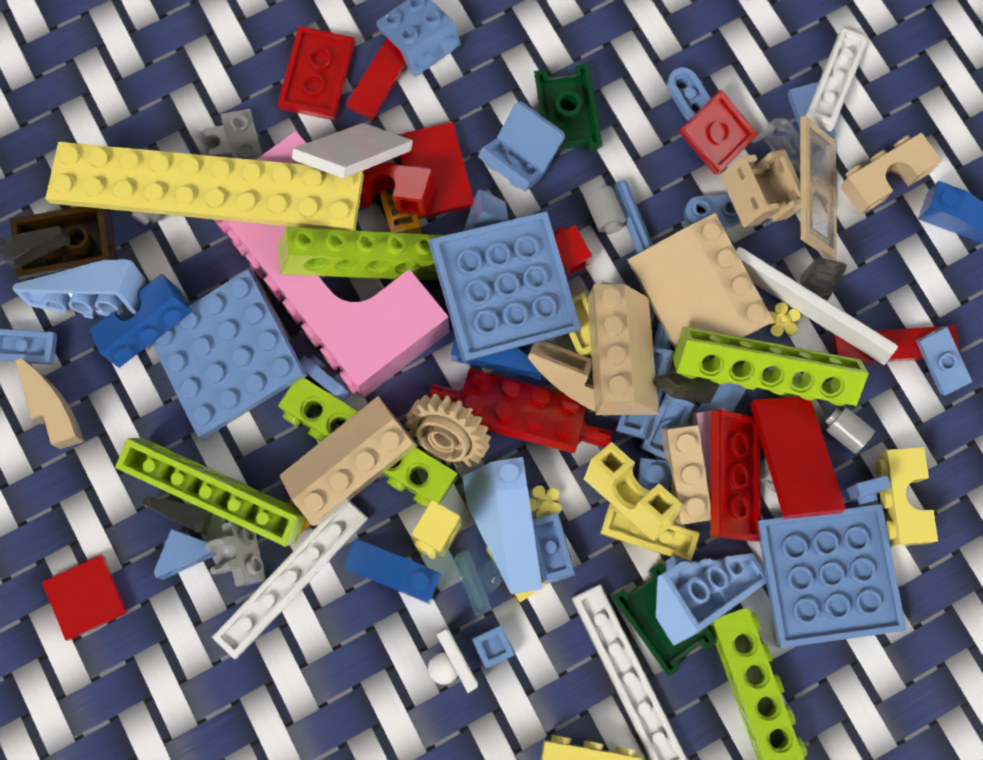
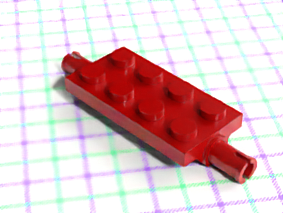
(525, 411)

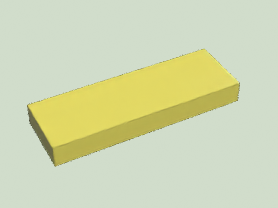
(673, 542)

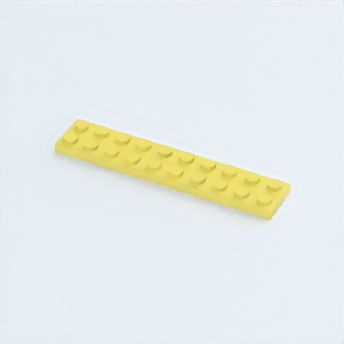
(203, 187)

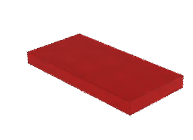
(797, 457)
(735, 476)

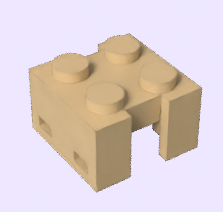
(764, 189)

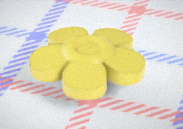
(784, 320)
(544, 501)

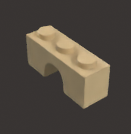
(910, 159)
(686, 461)

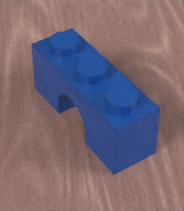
(159, 311)

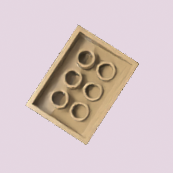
(700, 283)

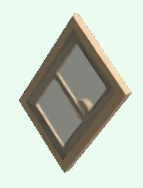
(818, 188)

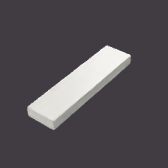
(836, 78)

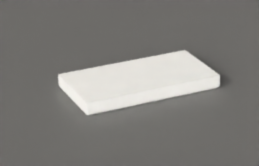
(352, 150)

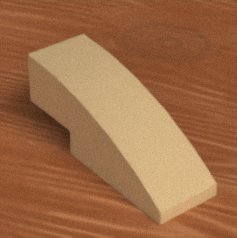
(566, 371)
(48, 407)

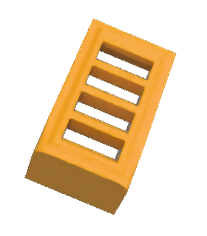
(411, 227)

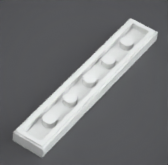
(817, 308)
(289, 579)
(627, 675)

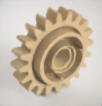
(448, 430)

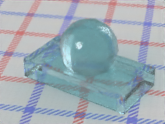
(478, 581)

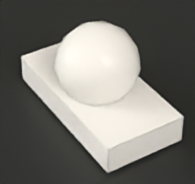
(447, 666)

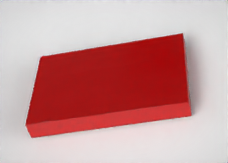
(316, 73)
(439, 150)

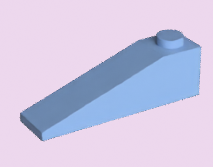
(88, 289)
(502, 512)
(702, 591)

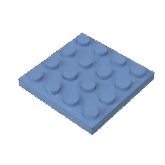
(504, 286)
(227, 355)
(830, 577)

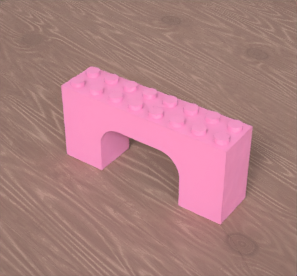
(361, 338)

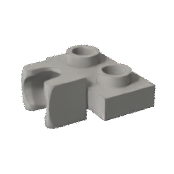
(235, 137)
(238, 553)

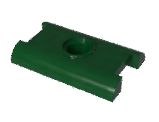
(580, 125)
(640, 610)

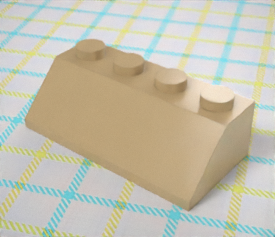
(621, 351)
(347, 461)

